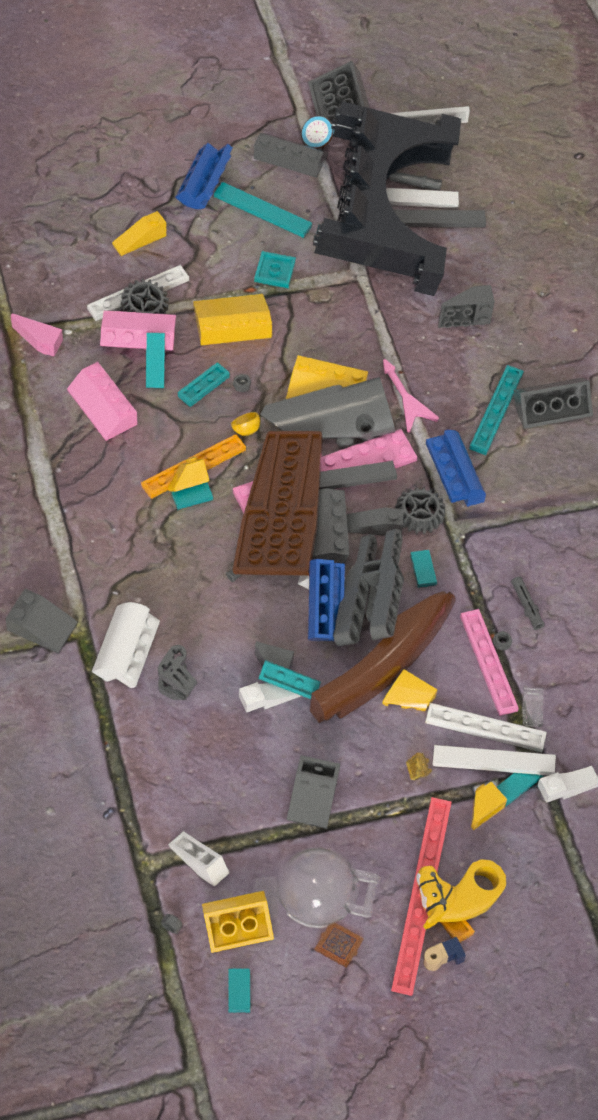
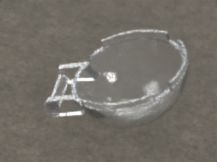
(322, 887)

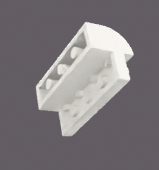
(126, 644)

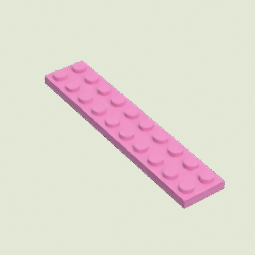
(381, 449)

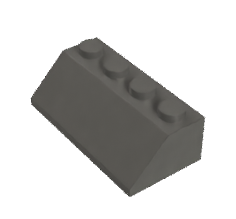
(289, 154)
(553, 402)

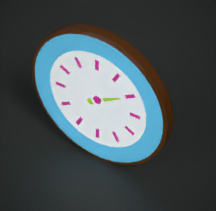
(317, 132)

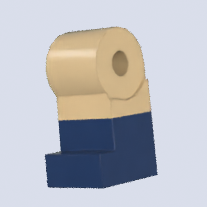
(444, 953)

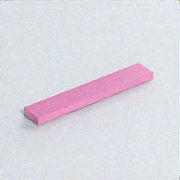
(489, 662)

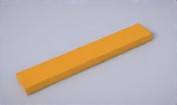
(212, 457)

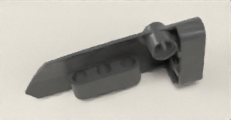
(336, 412)

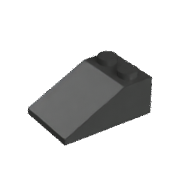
(40, 621)

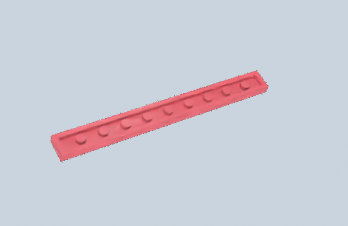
(416, 916)

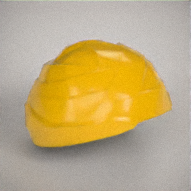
(246, 424)

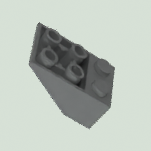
(468, 308)
(313, 791)

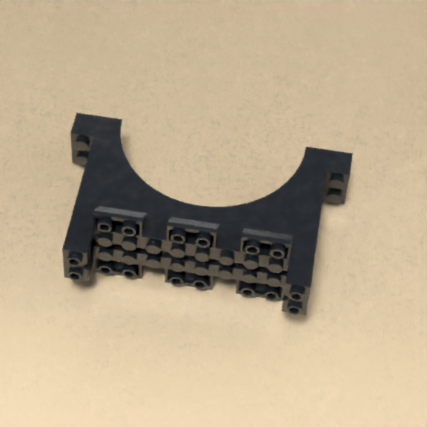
(366, 224)

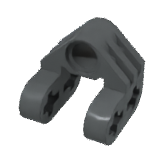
(176, 675)

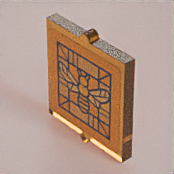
(339, 944)

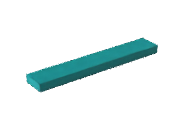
(263, 209)
(496, 410)

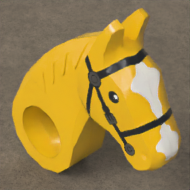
(461, 902)

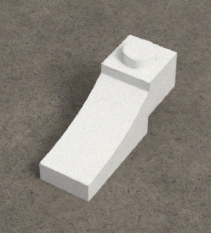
(264, 695)
(567, 784)

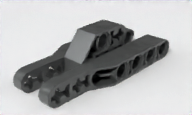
(384, 595)

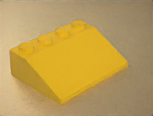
(233, 319)
(315, 374)

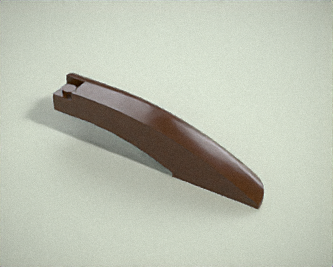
(385, 663)

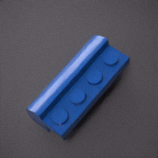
(203, 176)
(456, 468)
(325, 595)

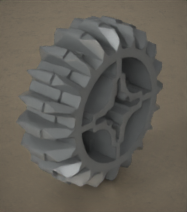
(131, 298)
(419, 503)

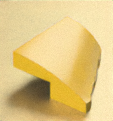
(410, 692)

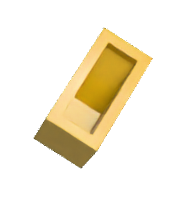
(189, 474)
(486, 804)

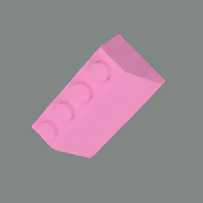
(130, 329)
(102, 401)

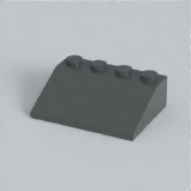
(337, 86)
(332, 531)

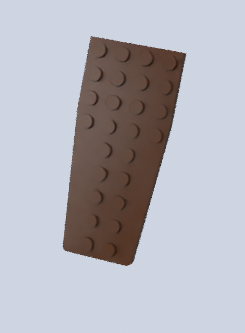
(282, 507)

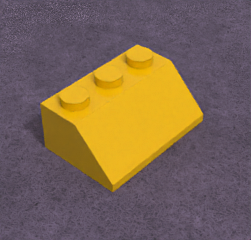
(237, 921)

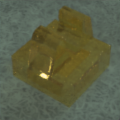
(418, 766)

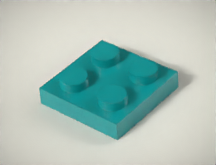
(275, 269)

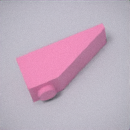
(40, 335)

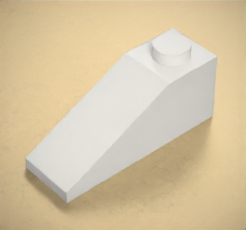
(200, 858)

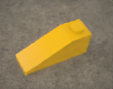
(143, 232)

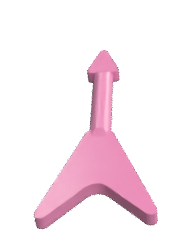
(411, 406)

